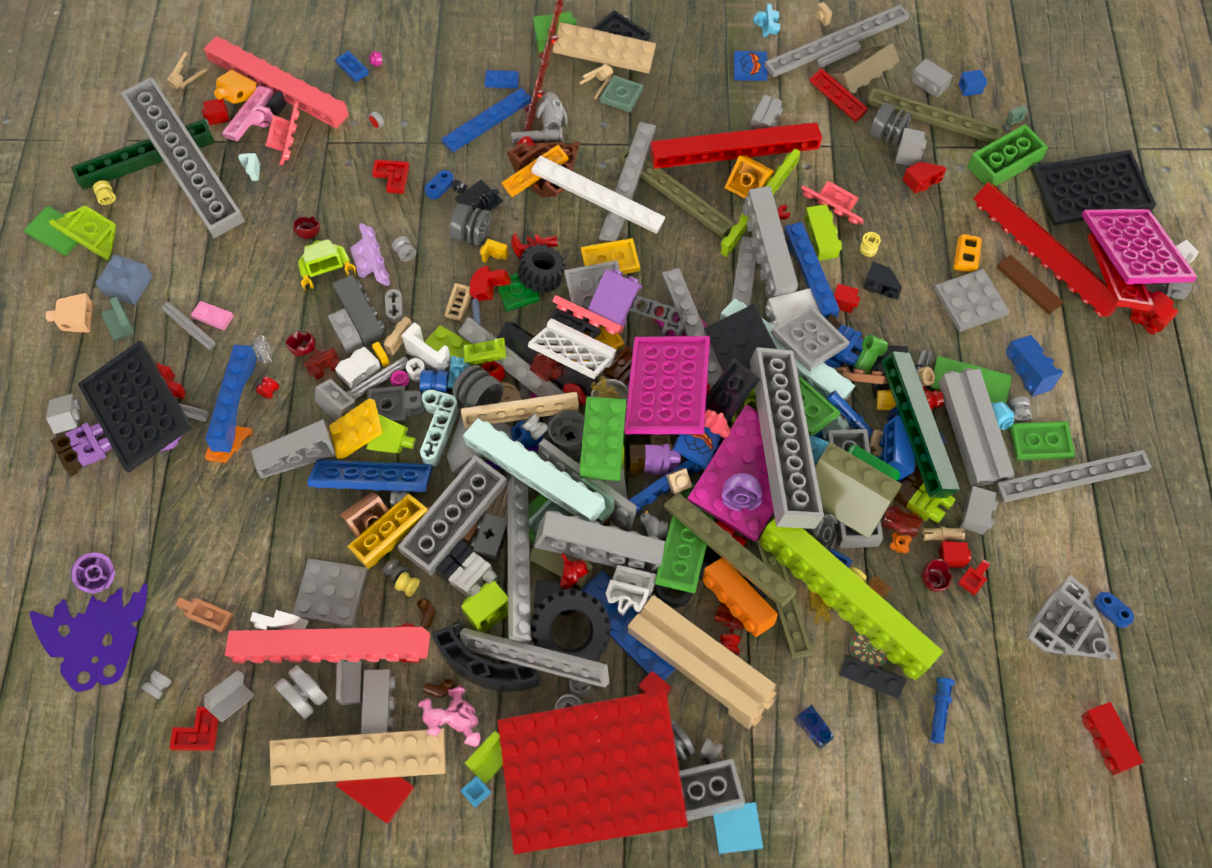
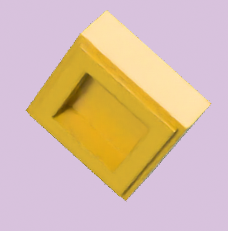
(380, 354)
(885, 400)

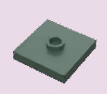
(621, 93)

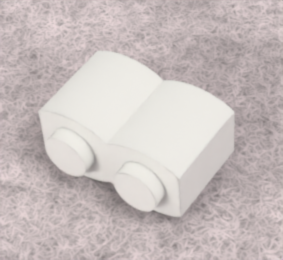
(358, 367)

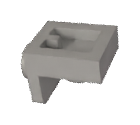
(1176, 290)

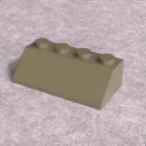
(865, 66)

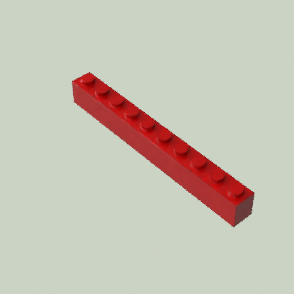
(735, 144)
(1047, 248)

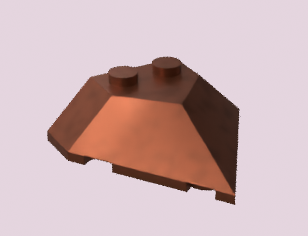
(523, 155)

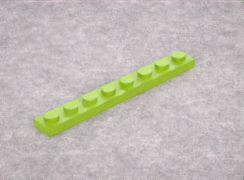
(775, 182)

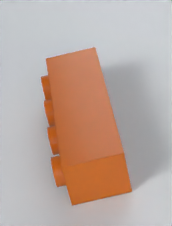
(739, 597)

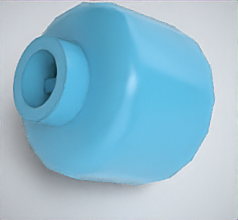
(1003, 414)

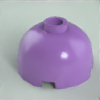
(742, 492)
(92, 572)

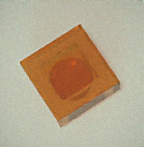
(879, 586)

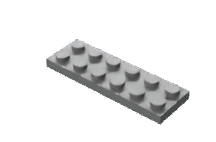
(624, 510)

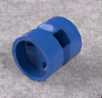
(433, 381)

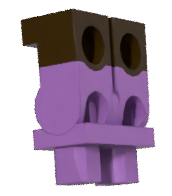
(81, 447)
(652, 459)

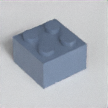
(124, 279)

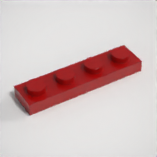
(838, 95)

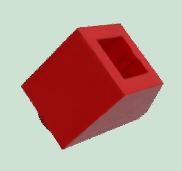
(923, 175)

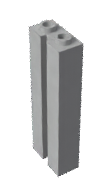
(975, 427)

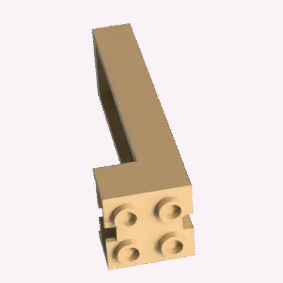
(704, 661)

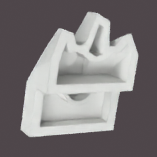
(630, 588)
(281, 621)

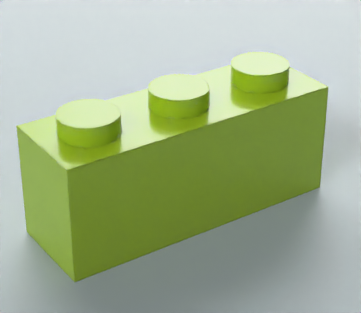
(822, 232)

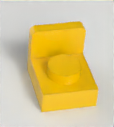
(495, 249)

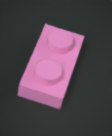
(212, 315)

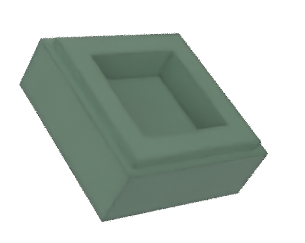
(1016, 115)

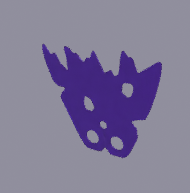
(87, 635)

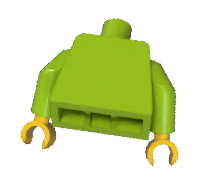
(321, 258)

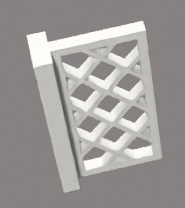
(573, 340)

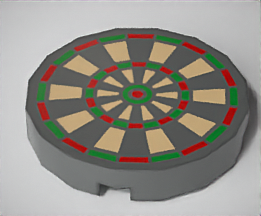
(862, 649)

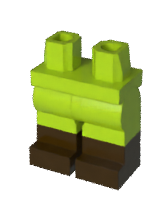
(916, 499)

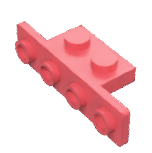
(280, 133)
(837, 199)

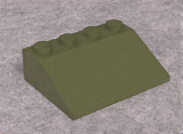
(853, 490)

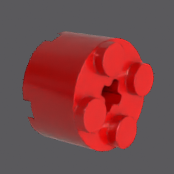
(1159, 316)

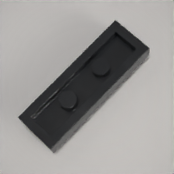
(872, 676)

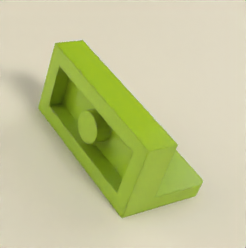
(486, 759)

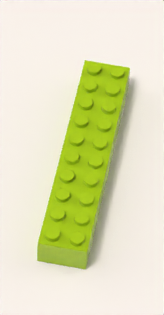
(851, 598)

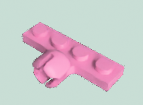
(250, 114)

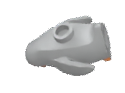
(552, 111)

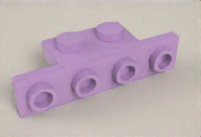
(368, 256)

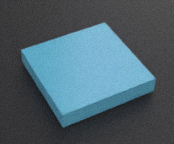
(738, 830)

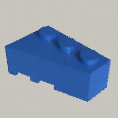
(1033, 366)
(897, 448)

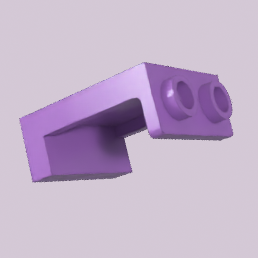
(614, 296)

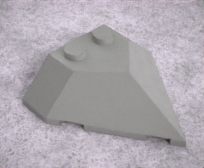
(461, 454)
(1070, 624)

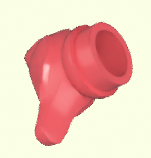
(717, 423)

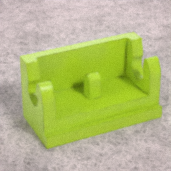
(485, 352)

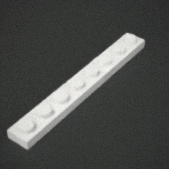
(598, 194)

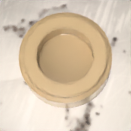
(926, 376)

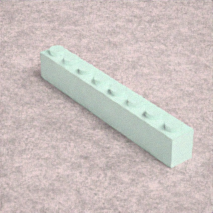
(821, 378)
(534, 471)

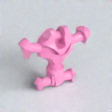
(458, 716)

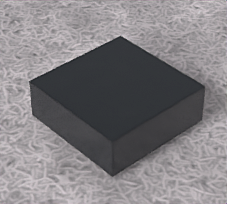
(277, 103)

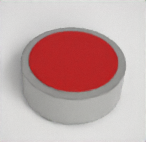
(376, 120)

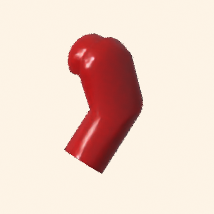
(570, 388)

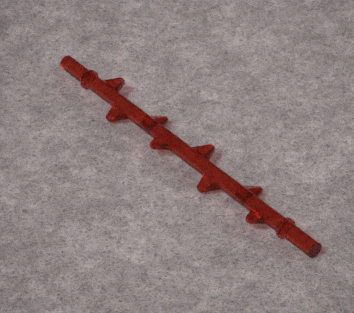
(530, 109)

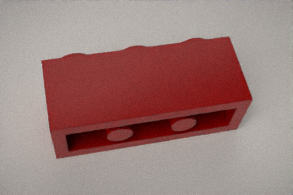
(1111, 738)

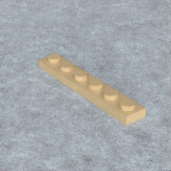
(520, 409)

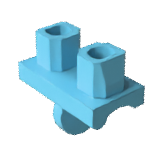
(767, 21)
(456, 368)

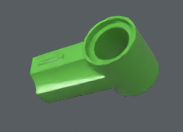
(872, 349)

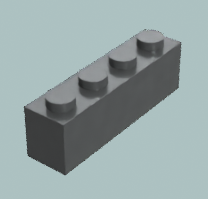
(359, 311)

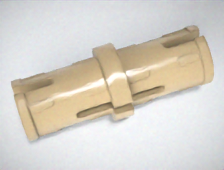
(943, 534)

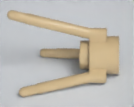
(602, 73)
(175, 79)

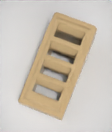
(457, 288)

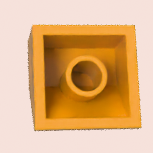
(747, 175)

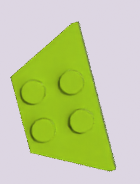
(89, 230)

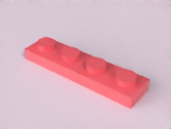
(580, 312)

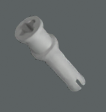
(543, 135)

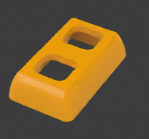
(961, 248)

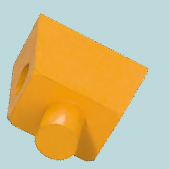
(234, 87)

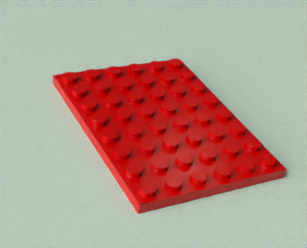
(591, 772)

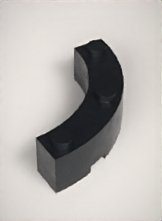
(481, 671)

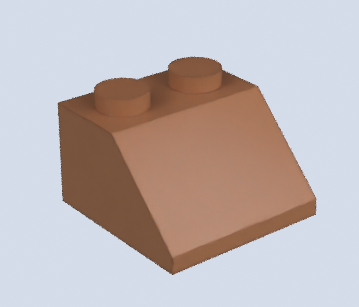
(364, 513)

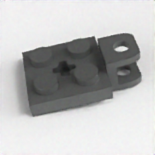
(400, 400)

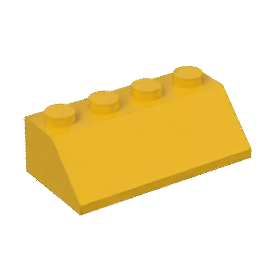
(387, 531)

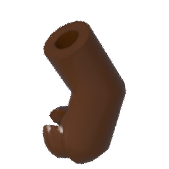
(428, 611)
(439, 691)

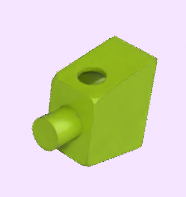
(392, 438)

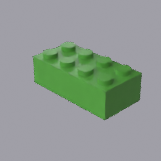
(1007, 156)
(603, 438)

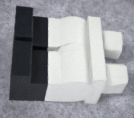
(465, 570)

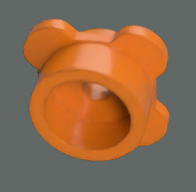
(900, 548)

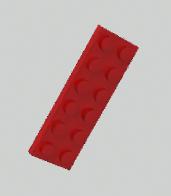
(1123, 294)

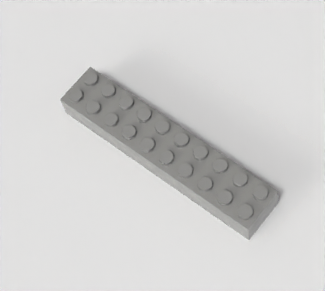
(183, 157)
(786, 440)

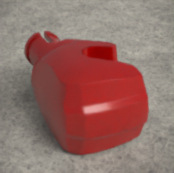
(518, 247)

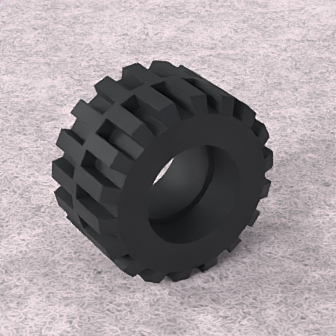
(543, 258)

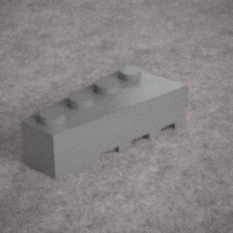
(294, 450)

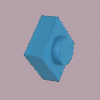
(475, 791)

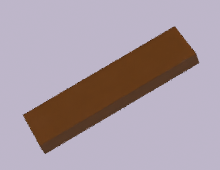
(1030, 284)

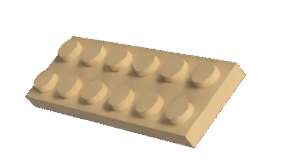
(604, 47)

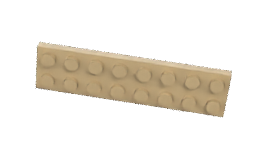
(357, 757)

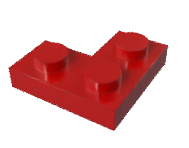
(395, 172)
(200, 737)

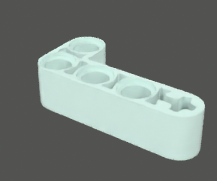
(435, 430)

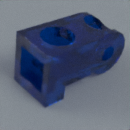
(814, 727)

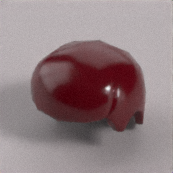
(306, 227)
(300, 343)
(936, 575)

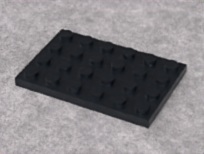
(1092, 183)
(134, 406)

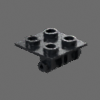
(480, 196)

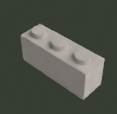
(378, 701)

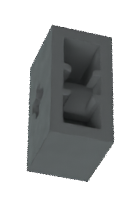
(490, 548)

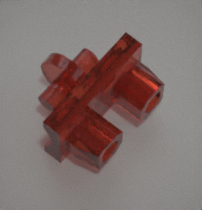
(320, 361)
(902, 522)
(724, 616)

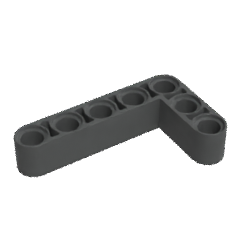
(667, 317)

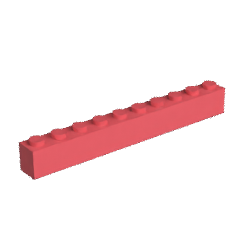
(309, 98)
(328, 645)

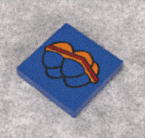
(750, 65)
(697, 447)

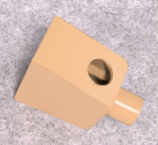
(72, 313)

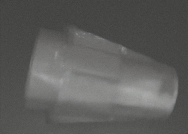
(262, 349)

